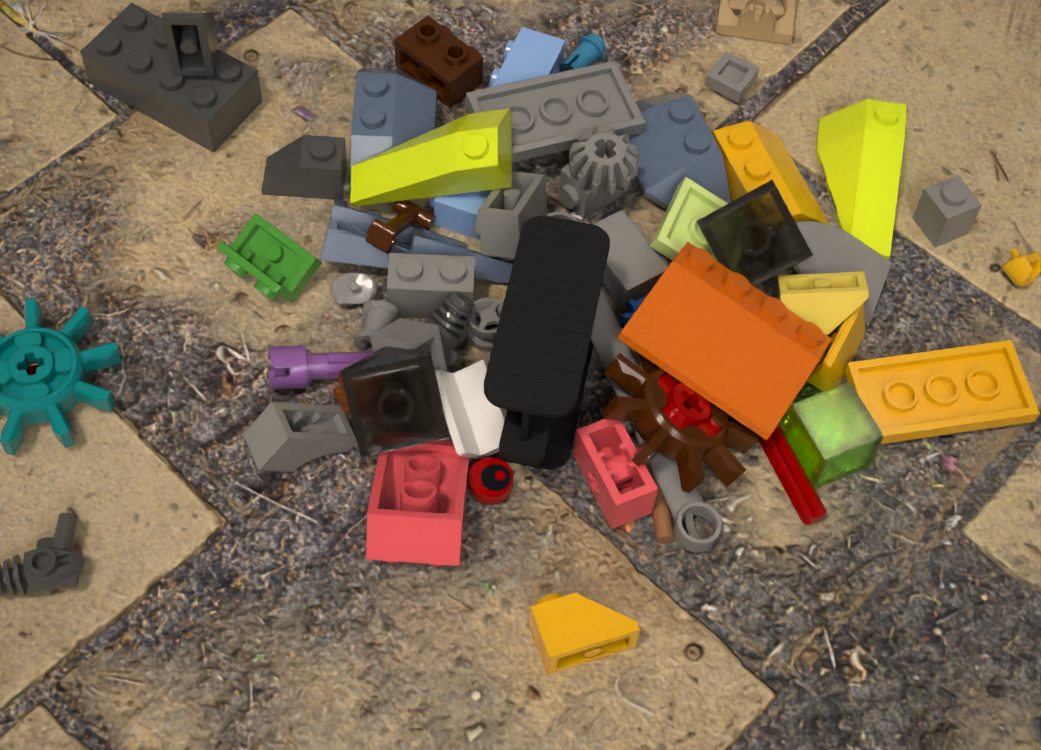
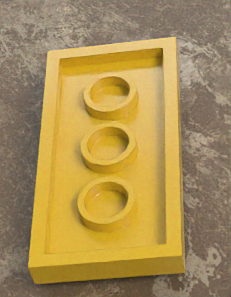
(944, 391)

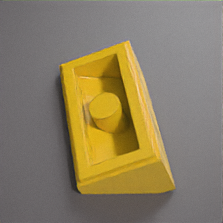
(840, 351)

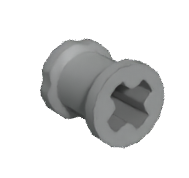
(376, 316)

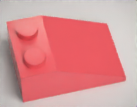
(418, 505)

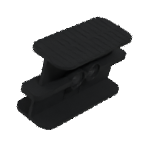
(545, 339)

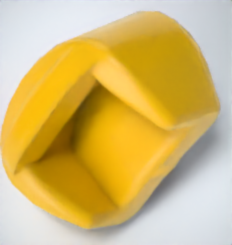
(1023, 268)

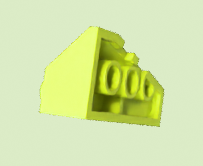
(449, 160)
(862, 168)

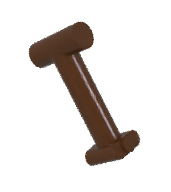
(384, 235)

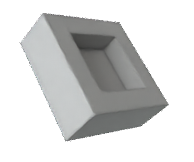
(732, 76)

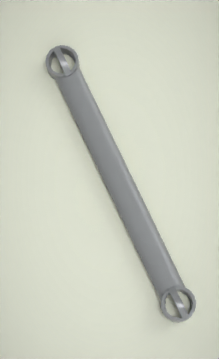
(682, 504)

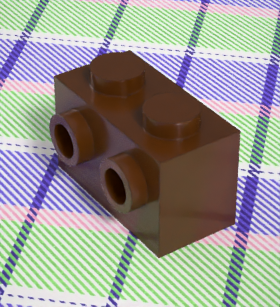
(439, 60)

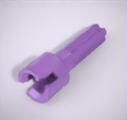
(297, 366)

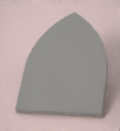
(841, 252)

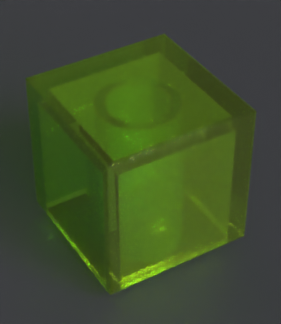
(832, 434)

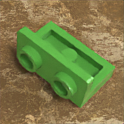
(272, 258)

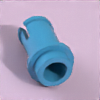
(589, 51)

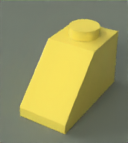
(823, 297)

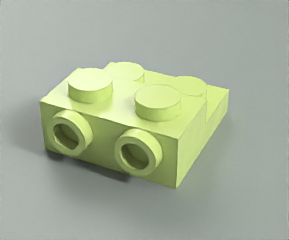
(680, 220)

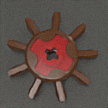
(676, 423)

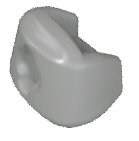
(353, 288)

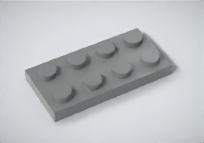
(559, 106)

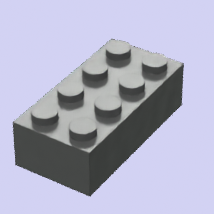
(135, 67)

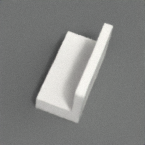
(470, 417)

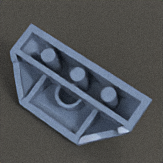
(388, 111)
(676, 147)

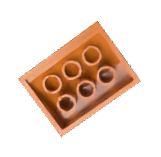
(726, 339)

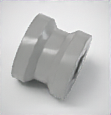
(484, 314)

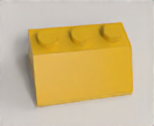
(757, 156)

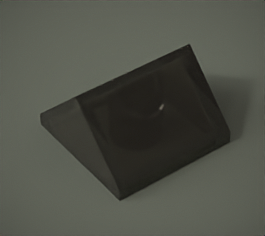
(756, 235)
(394, 400)

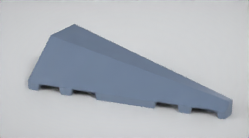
(347, 244)

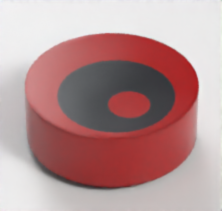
(490, 481)

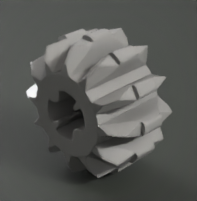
(603, 161)

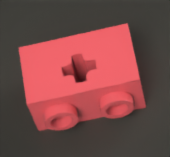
(617, 483)

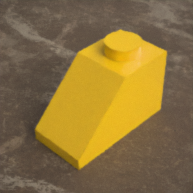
(578, 631)

